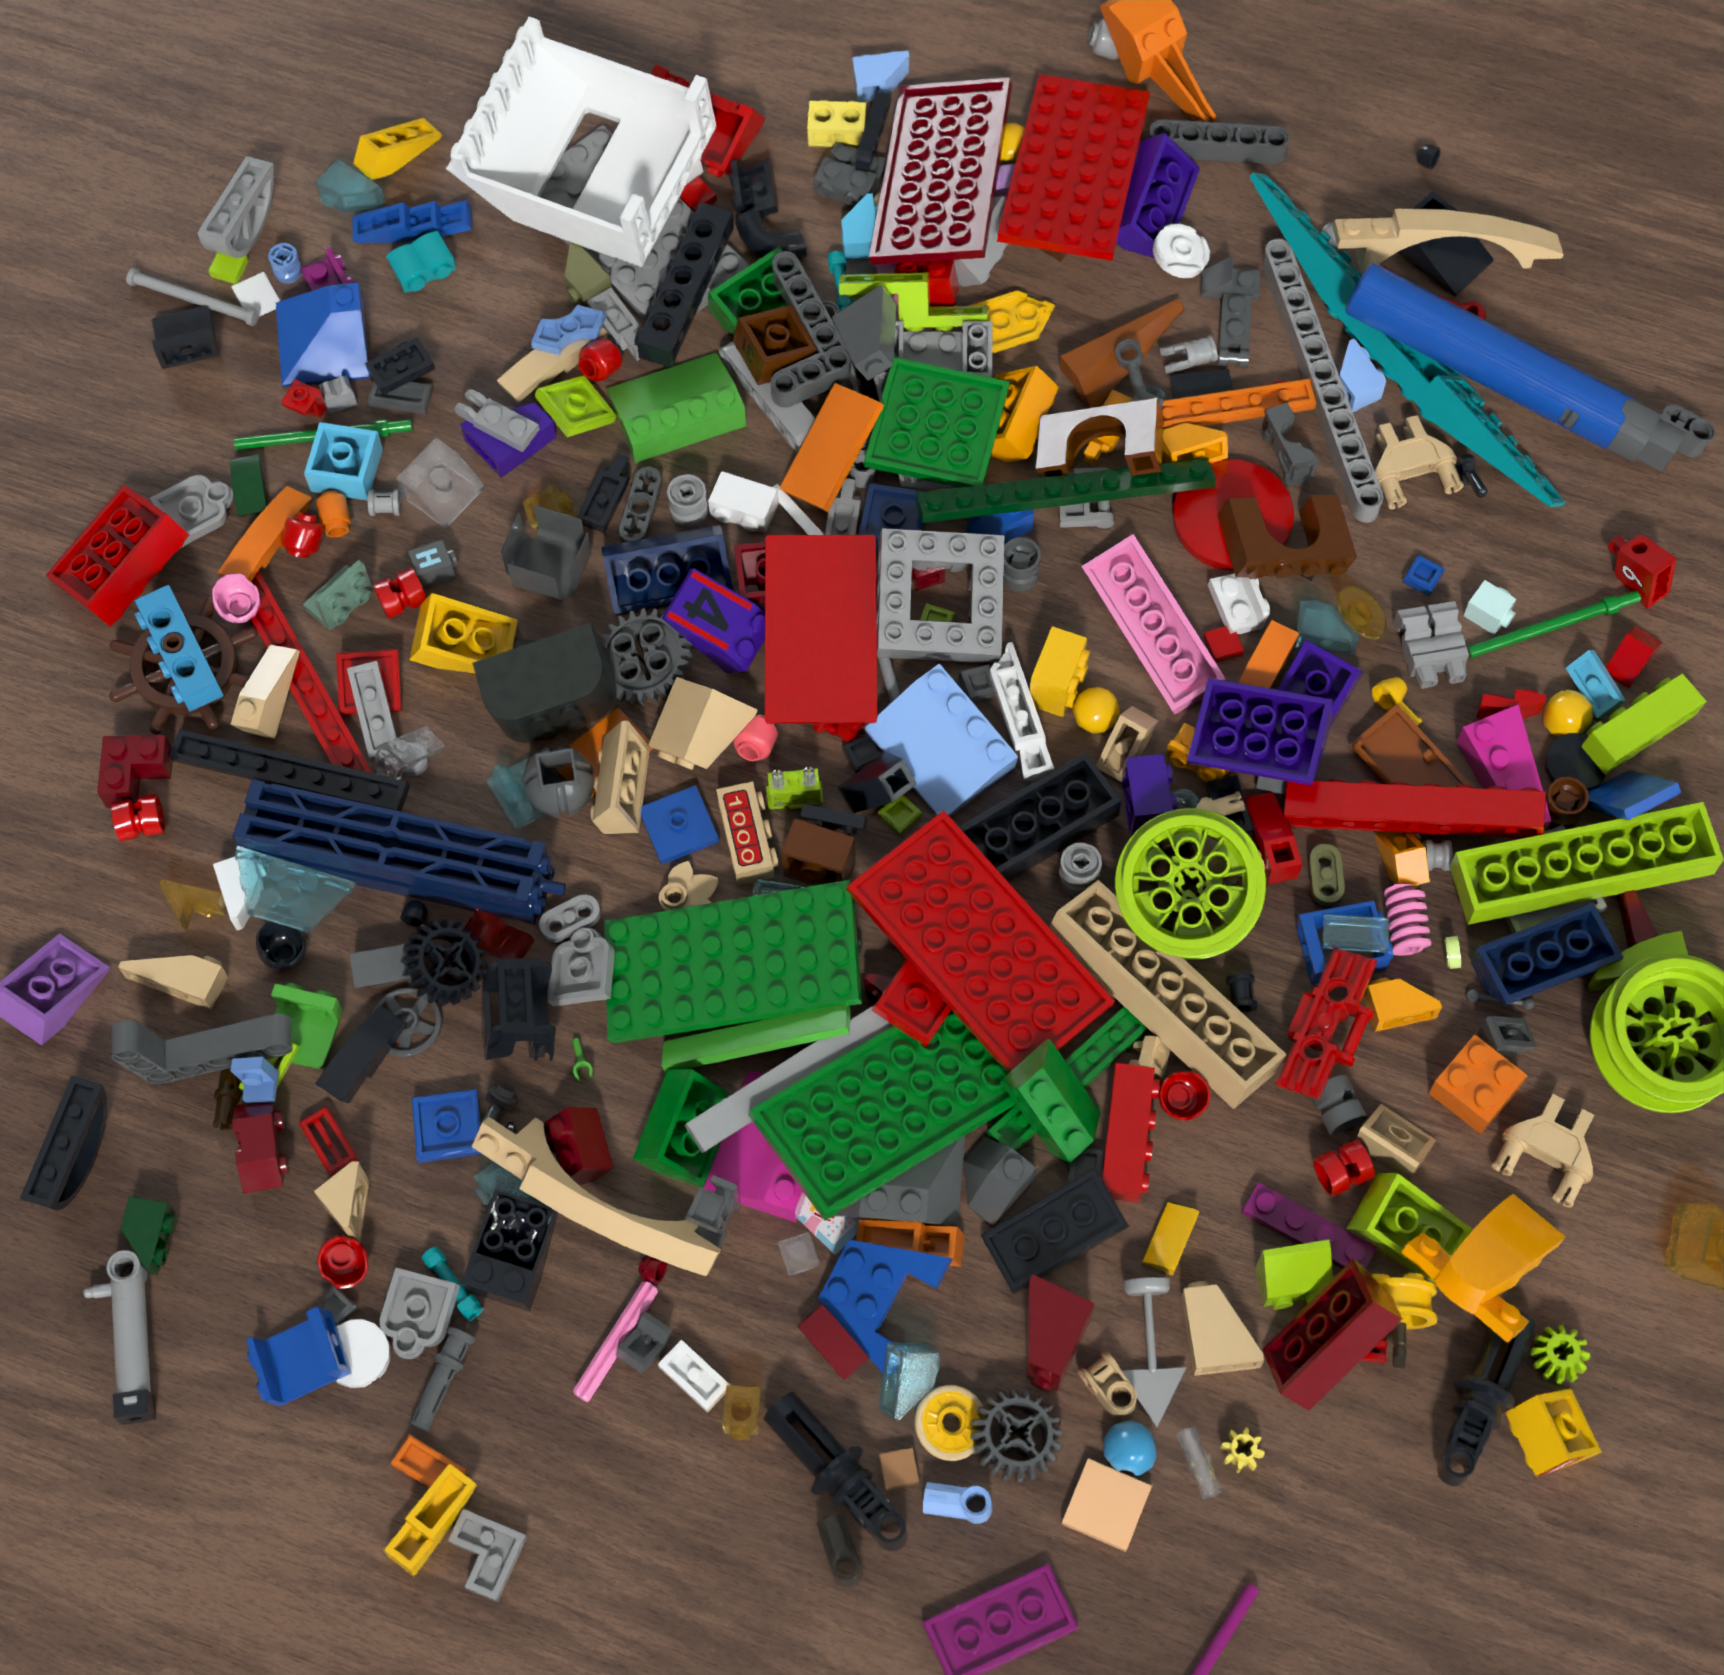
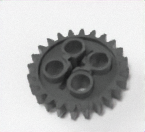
(669, 648)

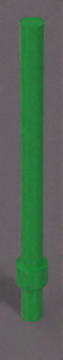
(382, 426)
(1606, 606)

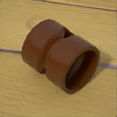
(1566, 802)

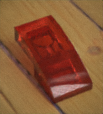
(498, 937)

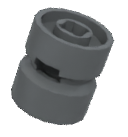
(1021, 564)
(1339, 1107)

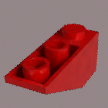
(1274, 838)

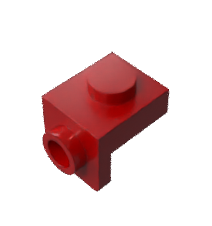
(304, 399)

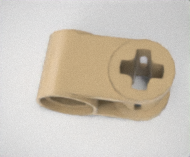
(1105, 1381)

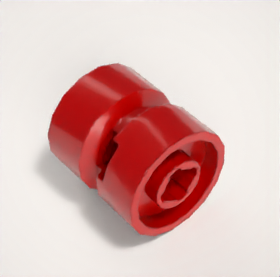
(399, 593)
(133, 818)
(1336, 1176)

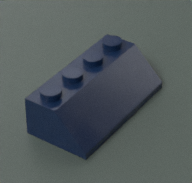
(653, 568)
(1545, 955)

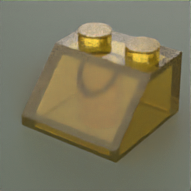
(1697, 1244)

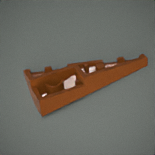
(1094, 365)

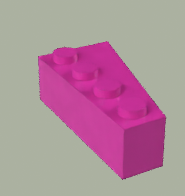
(1501, 753)

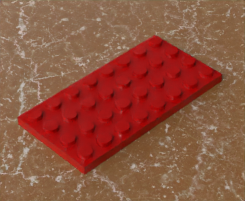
(1074, 167)
(979, 943)

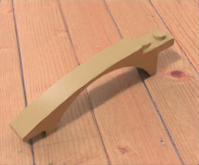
(1382, 237)
(544, 1179)

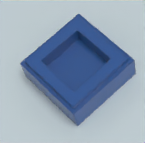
(1423, 575)

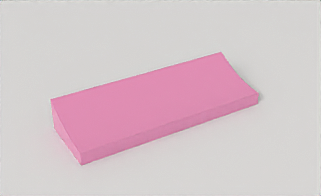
(1153, 623)

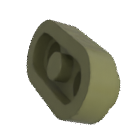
(1326, 877)

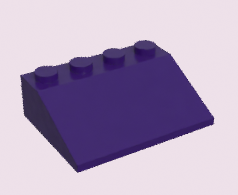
(1261, 731)

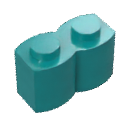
(421, 262)

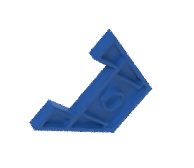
(867, 1285)

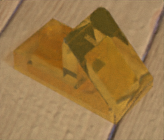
(186, 898)

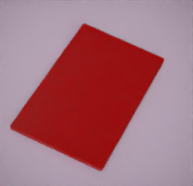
(820, 629)

